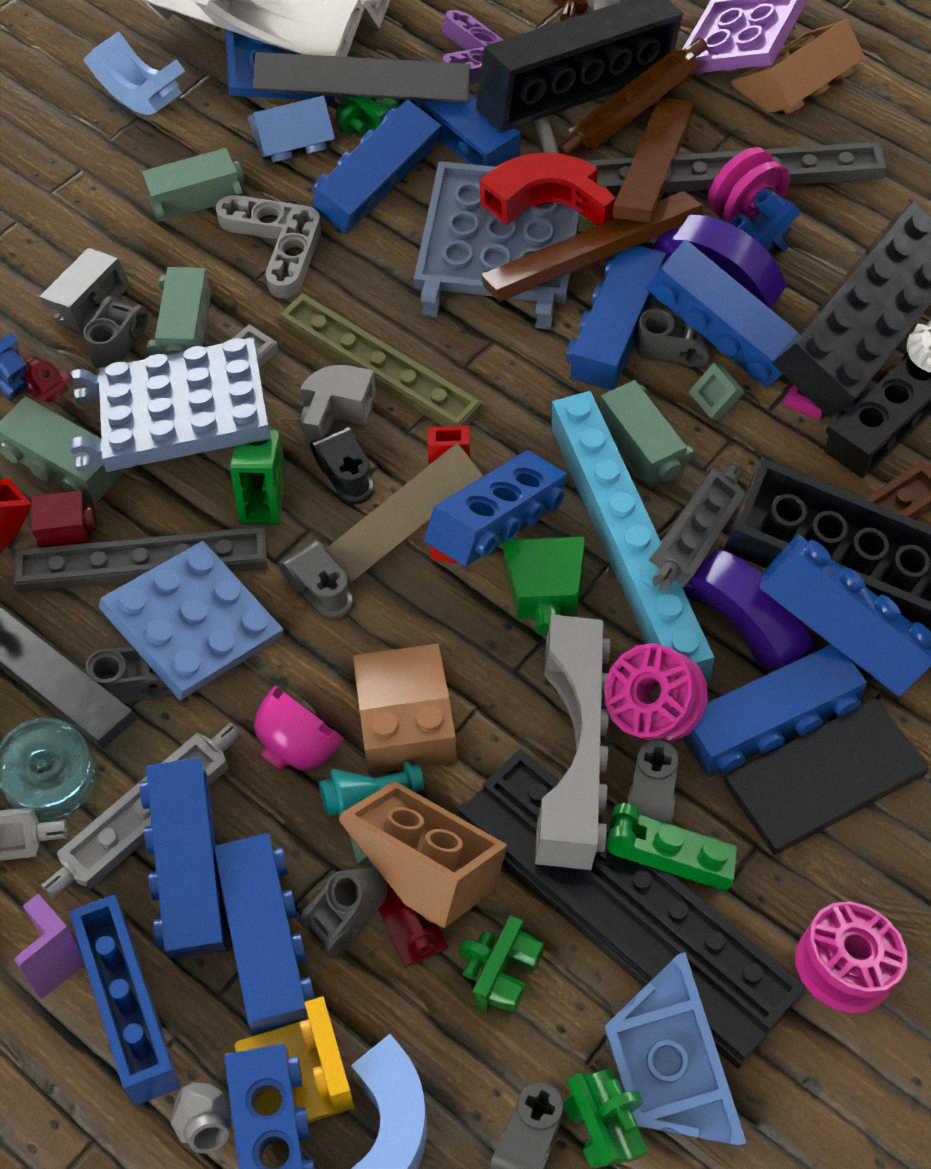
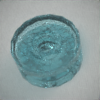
(37, 745)

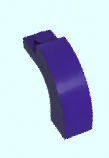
(730, 250)
(734, 590)

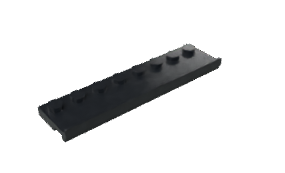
(639, 915)

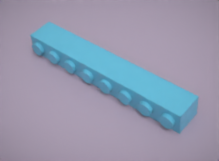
(625, 528)

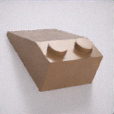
(404, 708)
(425, 852)

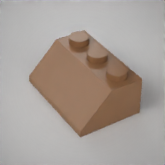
(802, 68)

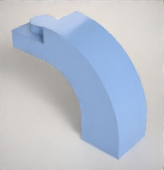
(130, 78)
(397, 1093)

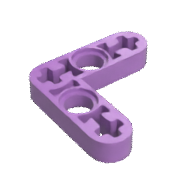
(470, 36)

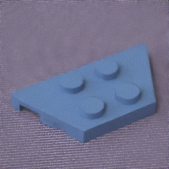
(671, 1059)

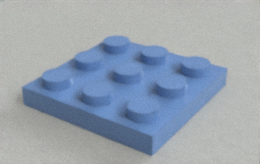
(190, 619)

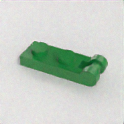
(670, 848)

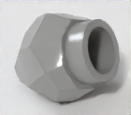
(201, 1117)

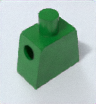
(254, 462)
(544, 577)

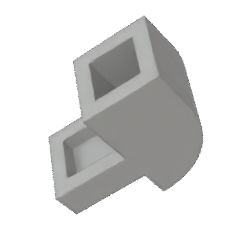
(337, 394)

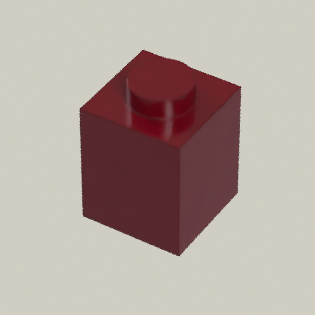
(62, 519)

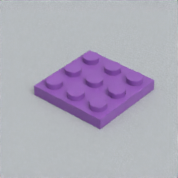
(743, 32)

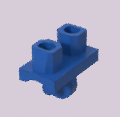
(771, 223)
(11, 368)

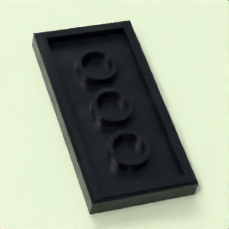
(825, 776)

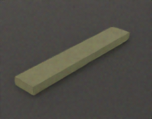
(392, 369)

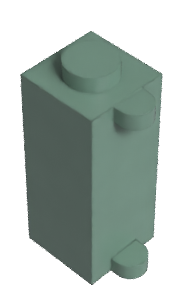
(192, 183)
(181, 311)
(644, 434)

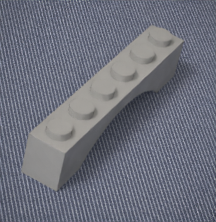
(569, 813)

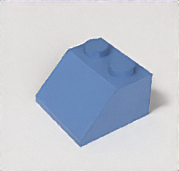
(291, 128)

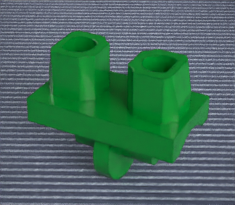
(362, 113)
(493, 984)
(608, 1117)

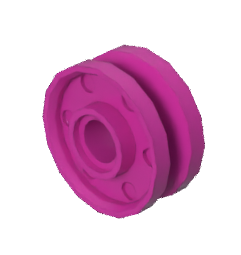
(743, 180)
(630, 691)
(851, 957)

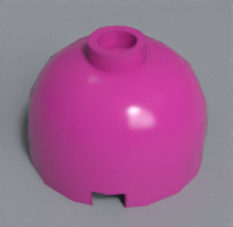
(293, 733)

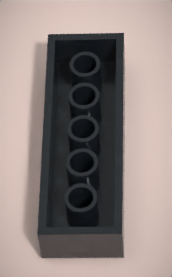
(573, 60)
(863, 315)
(873, 541)

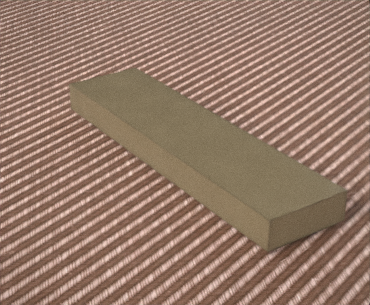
(403, 512)

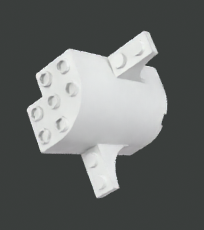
(293, 25)

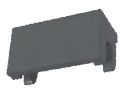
(84, 287)

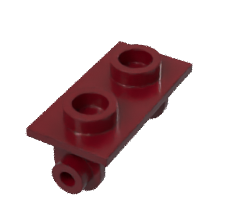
(45, 379)
(410, 931)

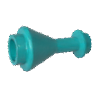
(347, 788)

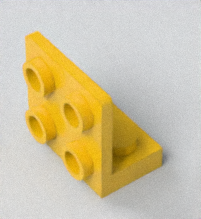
(322, 1072)

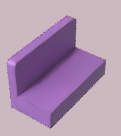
(52, 955)

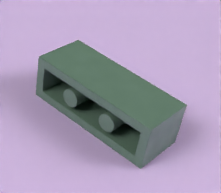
(43, 444)

